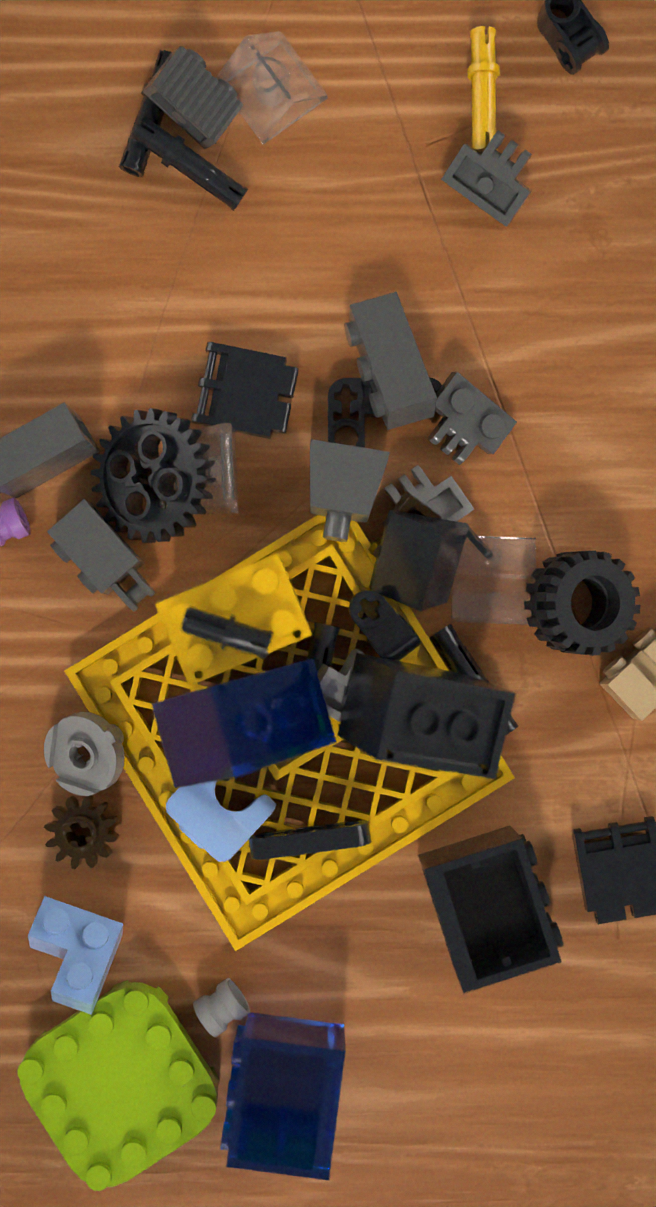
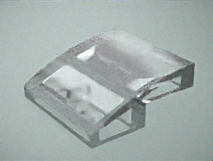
(496, 586)

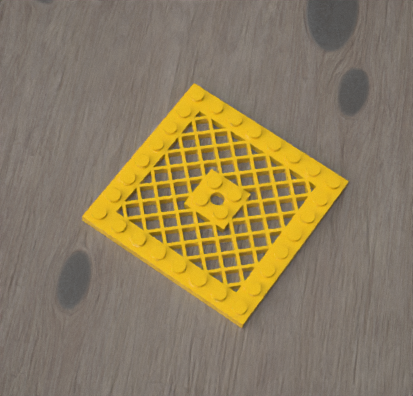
(238, 910)

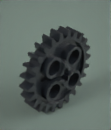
(153, 476)

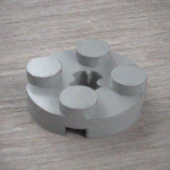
(102, 742)

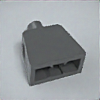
(344, 484)

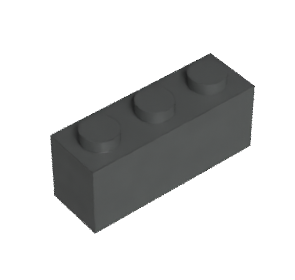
(390, 361)

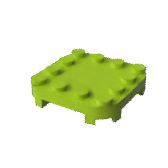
(119, 1085)

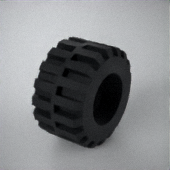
(611, 602)

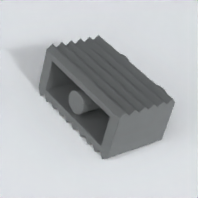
(193, 96)

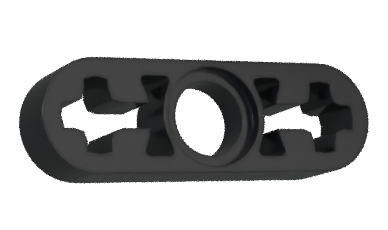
(310, 839)

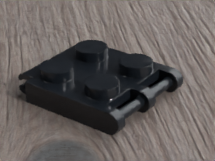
(246, 391)
(618, 870)

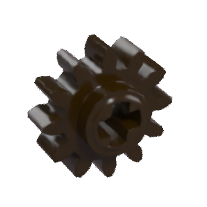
(78, 846)

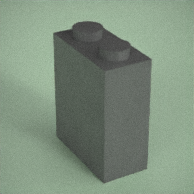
(43, 450)

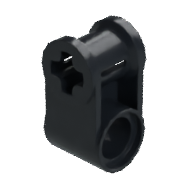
(573, 37)
(388, 631)

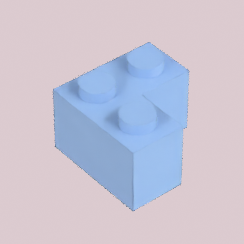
(85, 944)

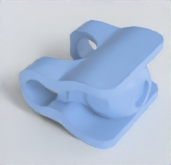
(211, 825)

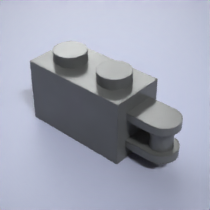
(99, 554)

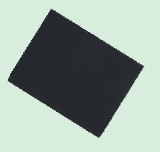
(418, 559)

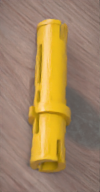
(483, 78)

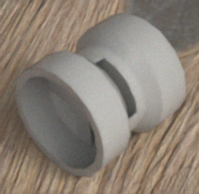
(221, 1007)

